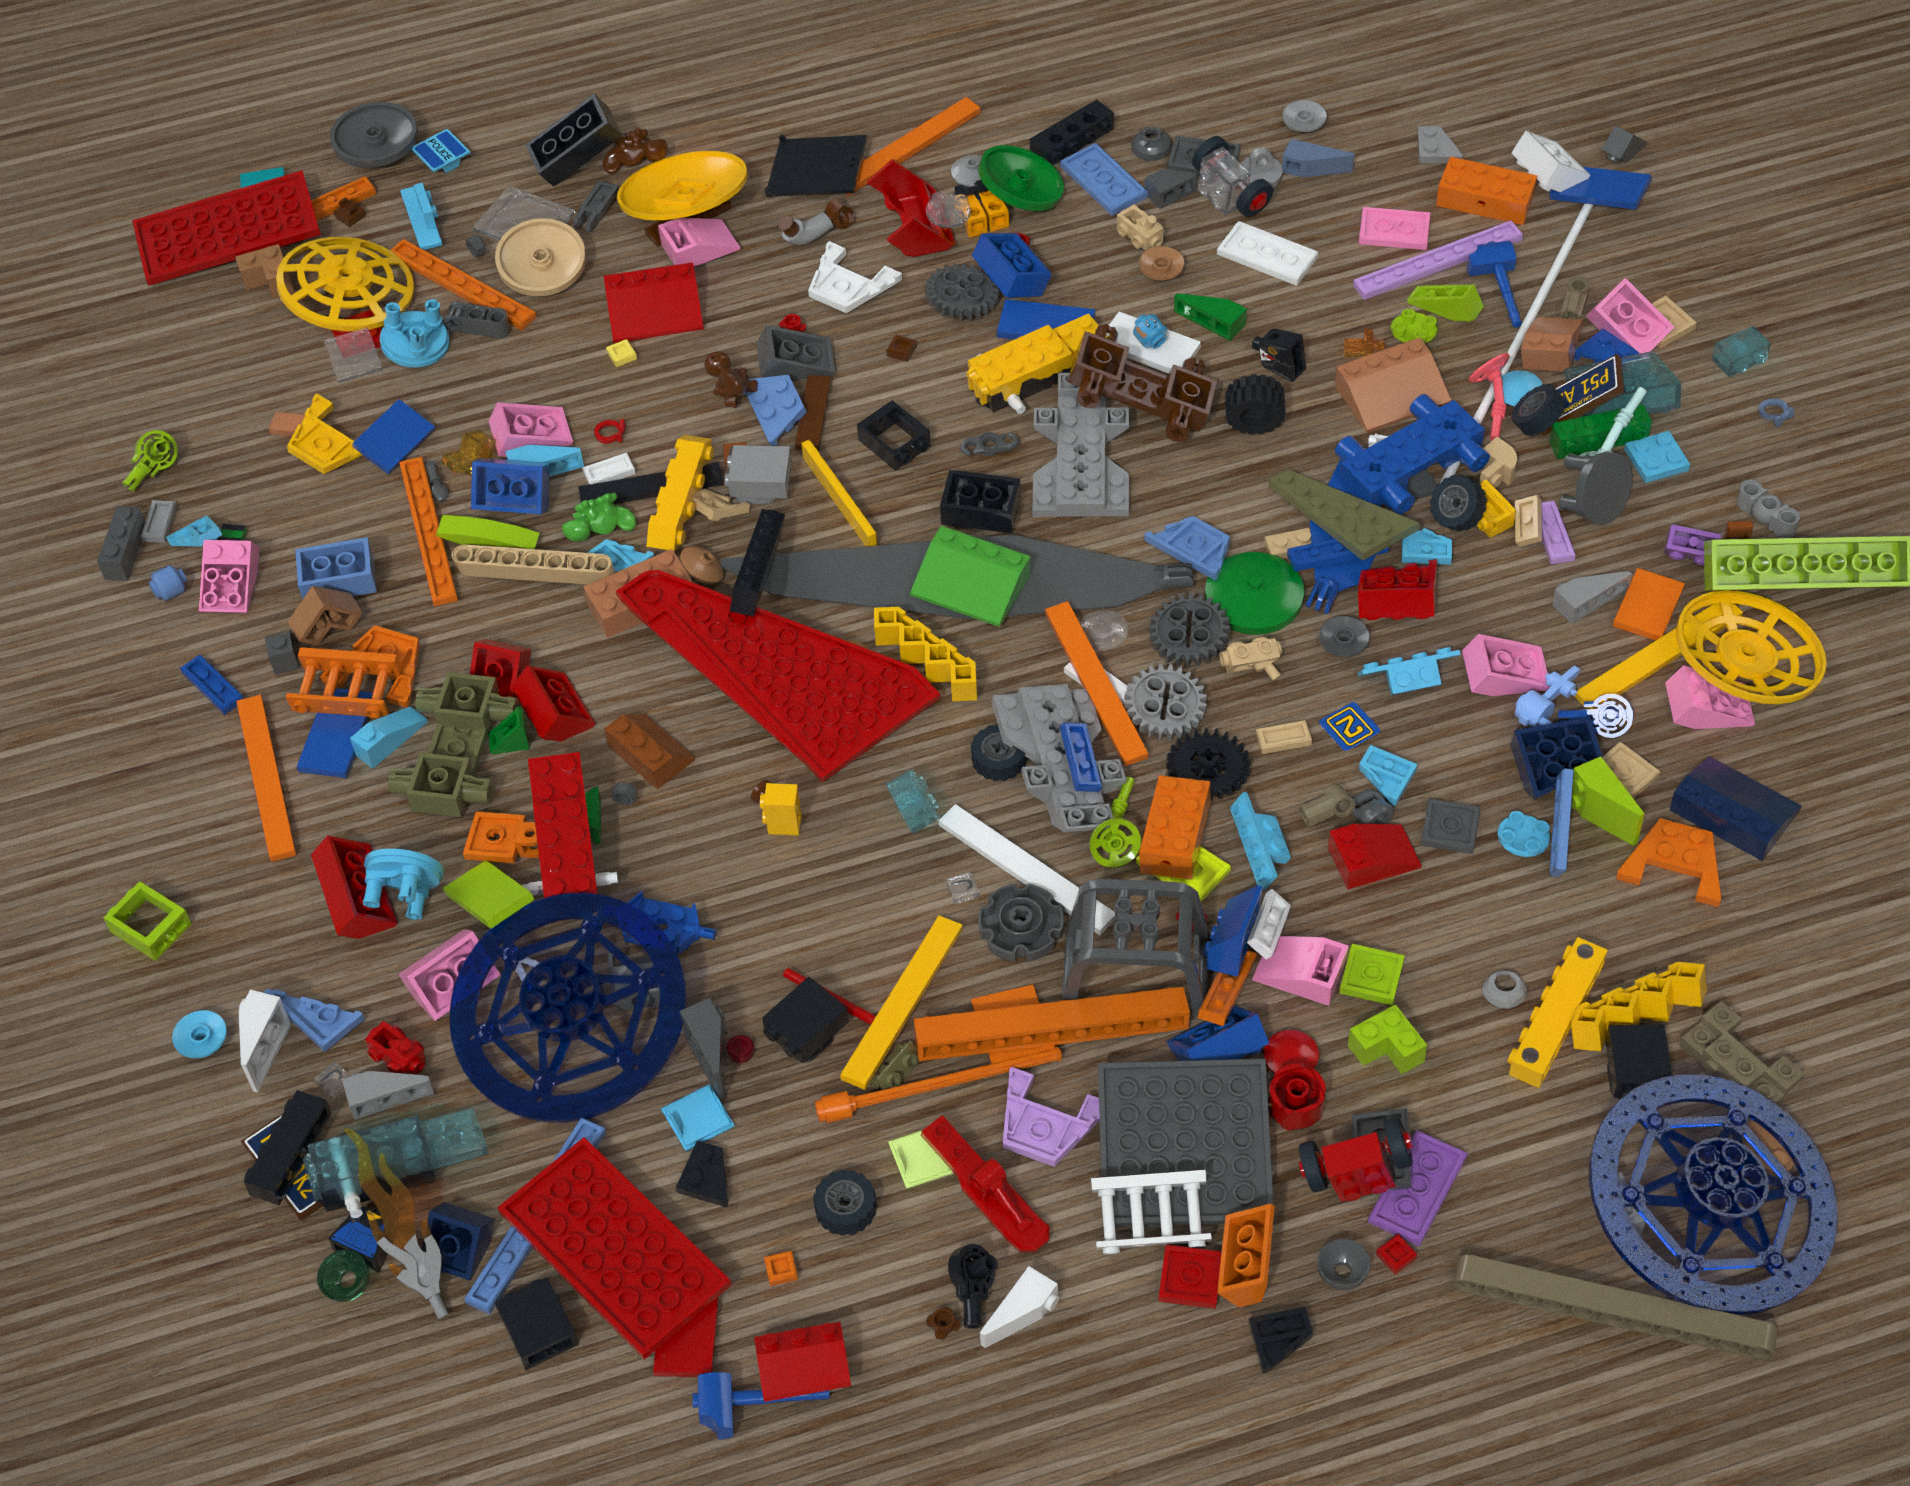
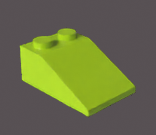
(1605, 801)

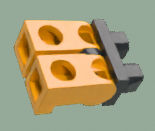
(985, 210)

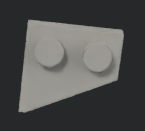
(1435, 145)

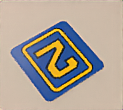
(1349, 726)

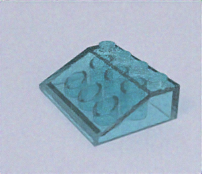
(1642, 371)

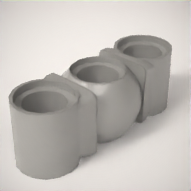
(1768, 509)

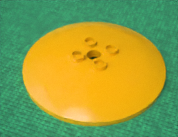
(682, 185)

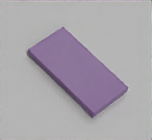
(1415, 1208)

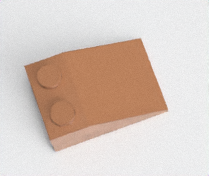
(1551, 343)

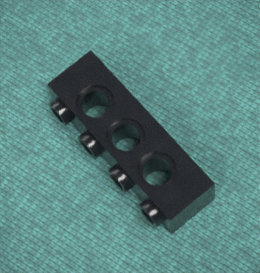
(1073, 132)

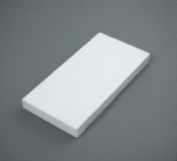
(1267, 253)
(1173, 351)

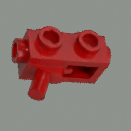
(403, 1054)

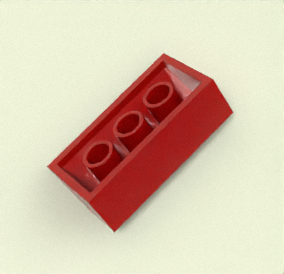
(342, 880)

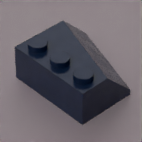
(1549, 748)

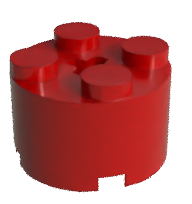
(1296, 1097)

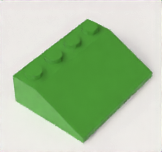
(971, 576)

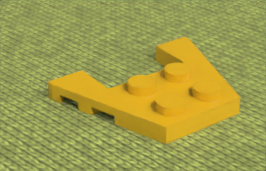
(320, 443)

